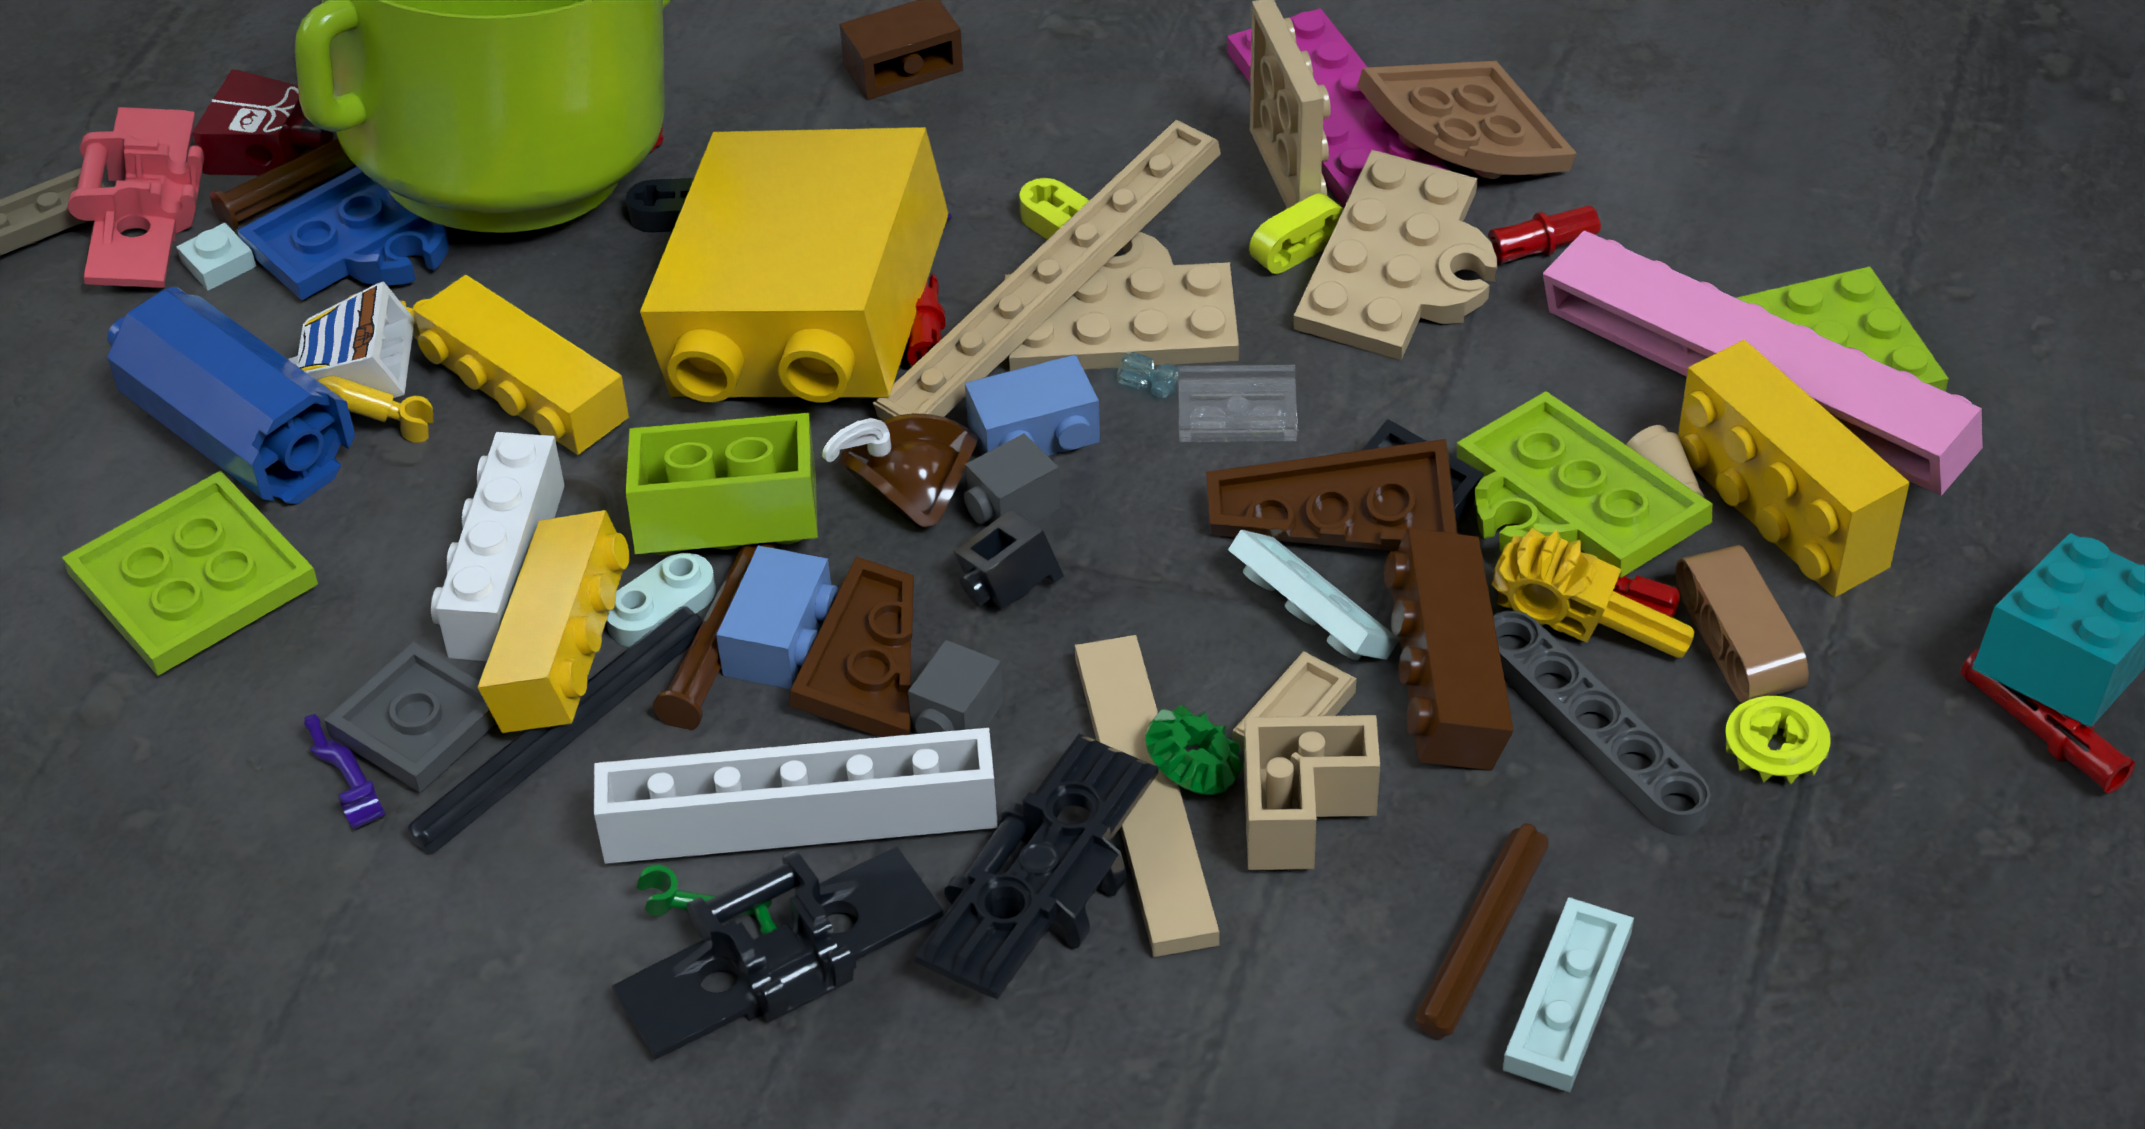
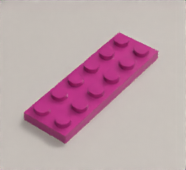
(1353, 122)

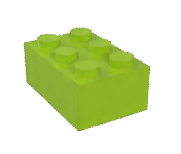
(721, 484)

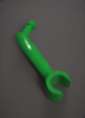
(665, 880)

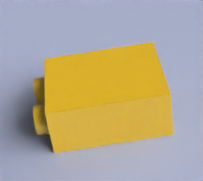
(797, 264)

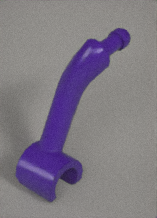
(359, 802)

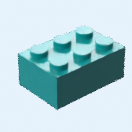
(2070, 630)

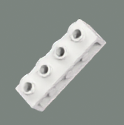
(514, 491)

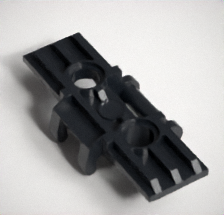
(1004, 916)
(783, 965)

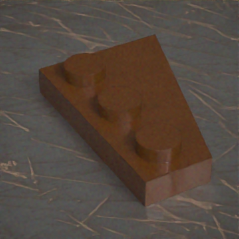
(862, 654)

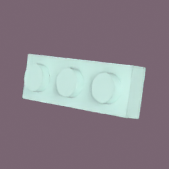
(1312, 597)
(1568, 994)

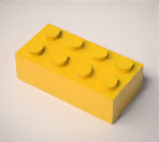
(1791, 468)

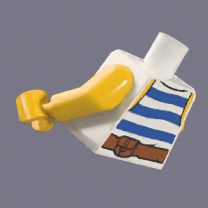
(364, 357)

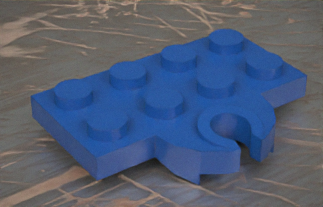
(344, 231)

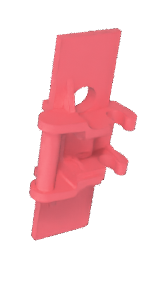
(153, 192)

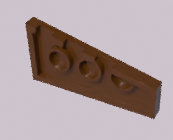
(1338, 498)

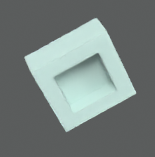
(216, 256)

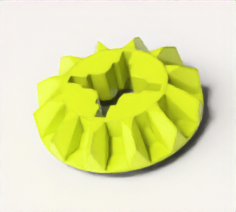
(1755, 723)

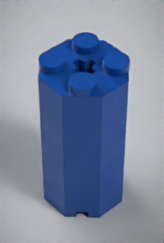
(230, 395)

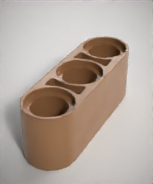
(1741, 623)

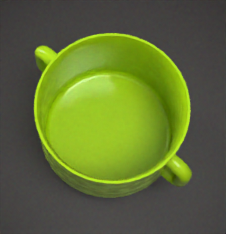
(487, 104)

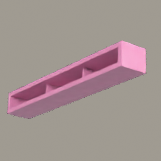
(1684, 321)

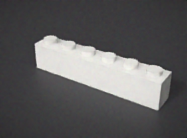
(794, 795)

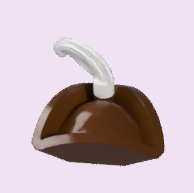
(906, 461)

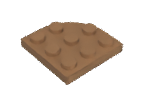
(1467, 117)

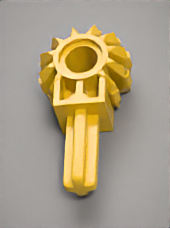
(1576, 592)

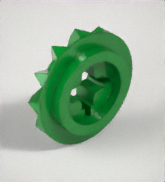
(1203, 770)

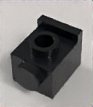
(1006, 561)

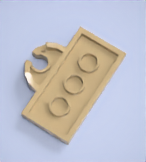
(1398, 258)
(1144, 308)

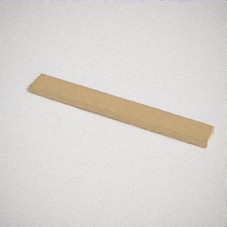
(1052, 273)

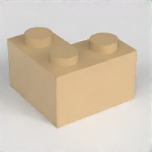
(1302, 772)

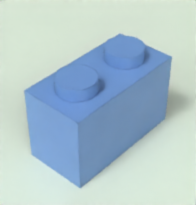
(1044, 401)
(775, 617)

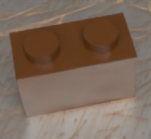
(901, 47)

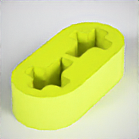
(1048, 205)
(1295, 233)

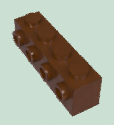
(1448, 649)

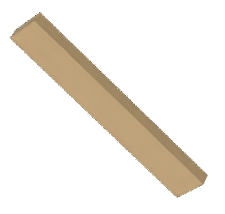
(1157, 829)

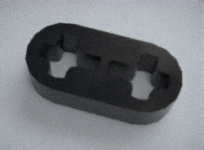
(657, 203)

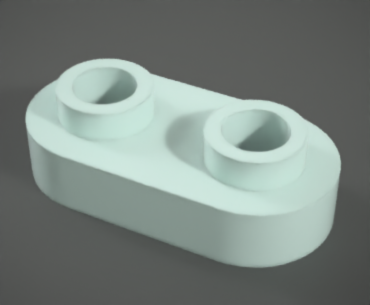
(658, 592)

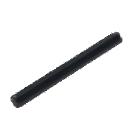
(539, 745)

